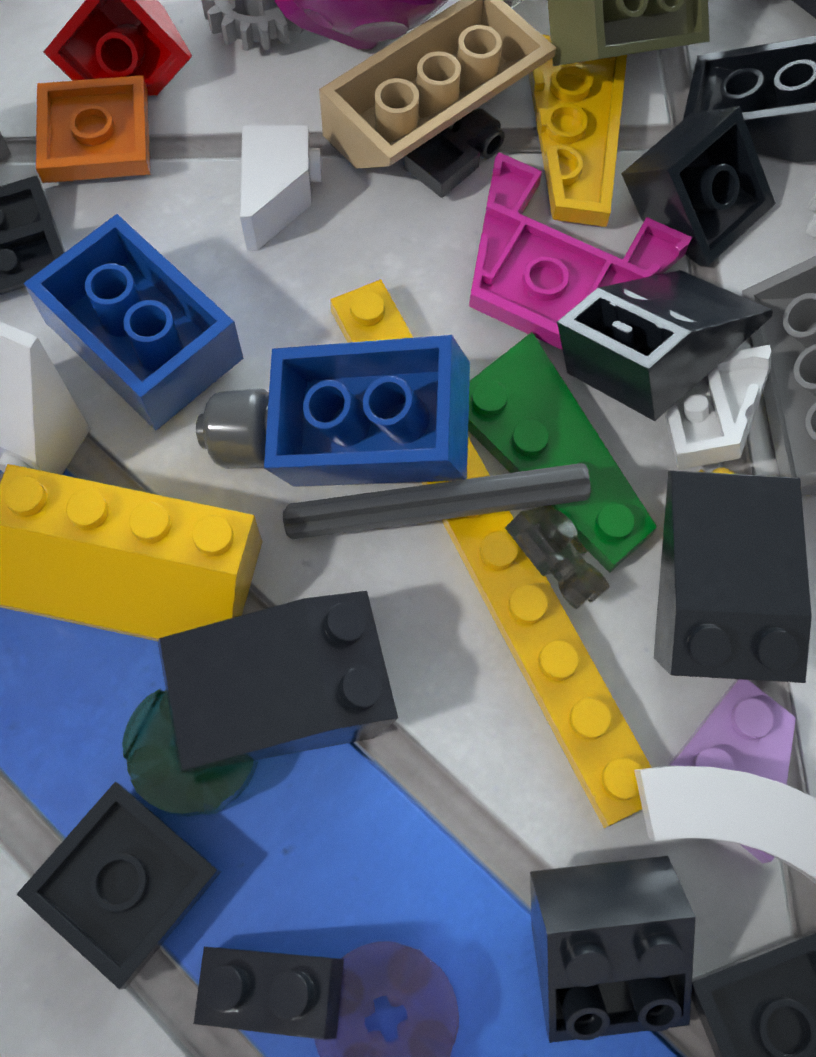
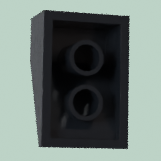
(773, 90)
(733, 578)
(277, 682)

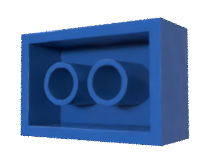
(136, 320)
(369, 412)

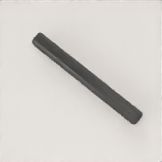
(438, 501)

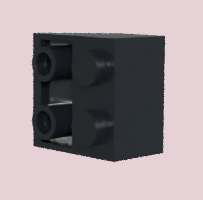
(612, 948)

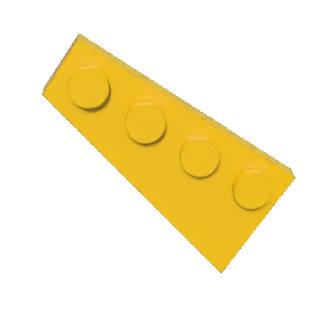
(579, 134)

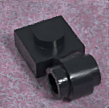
(455, 154)

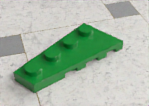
(533, 423)

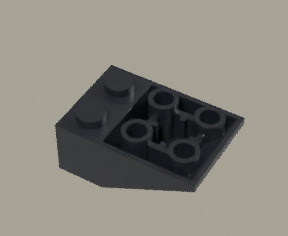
(655, 337)

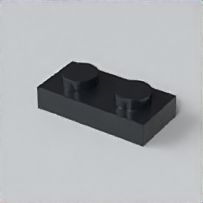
(270, 992)

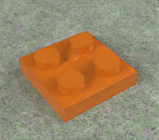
(92, 129)

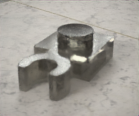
(553, 548)

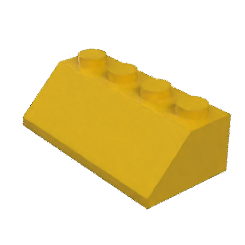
(120, 555)

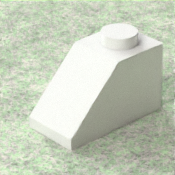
(275, 179)

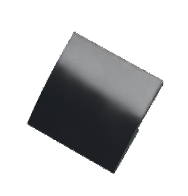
(26, 233)

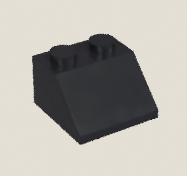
(702, 182)

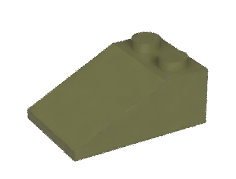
(623, 27)

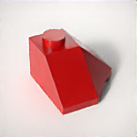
(120, 41)

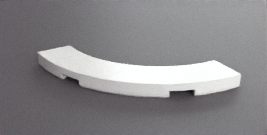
(730, 809)

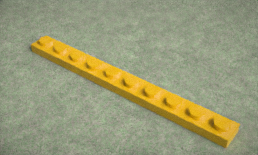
(527, 614)

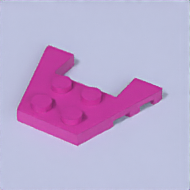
(538, 274)

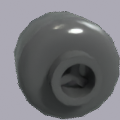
(235, 428)

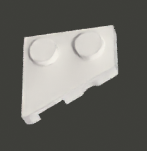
(717, 413)

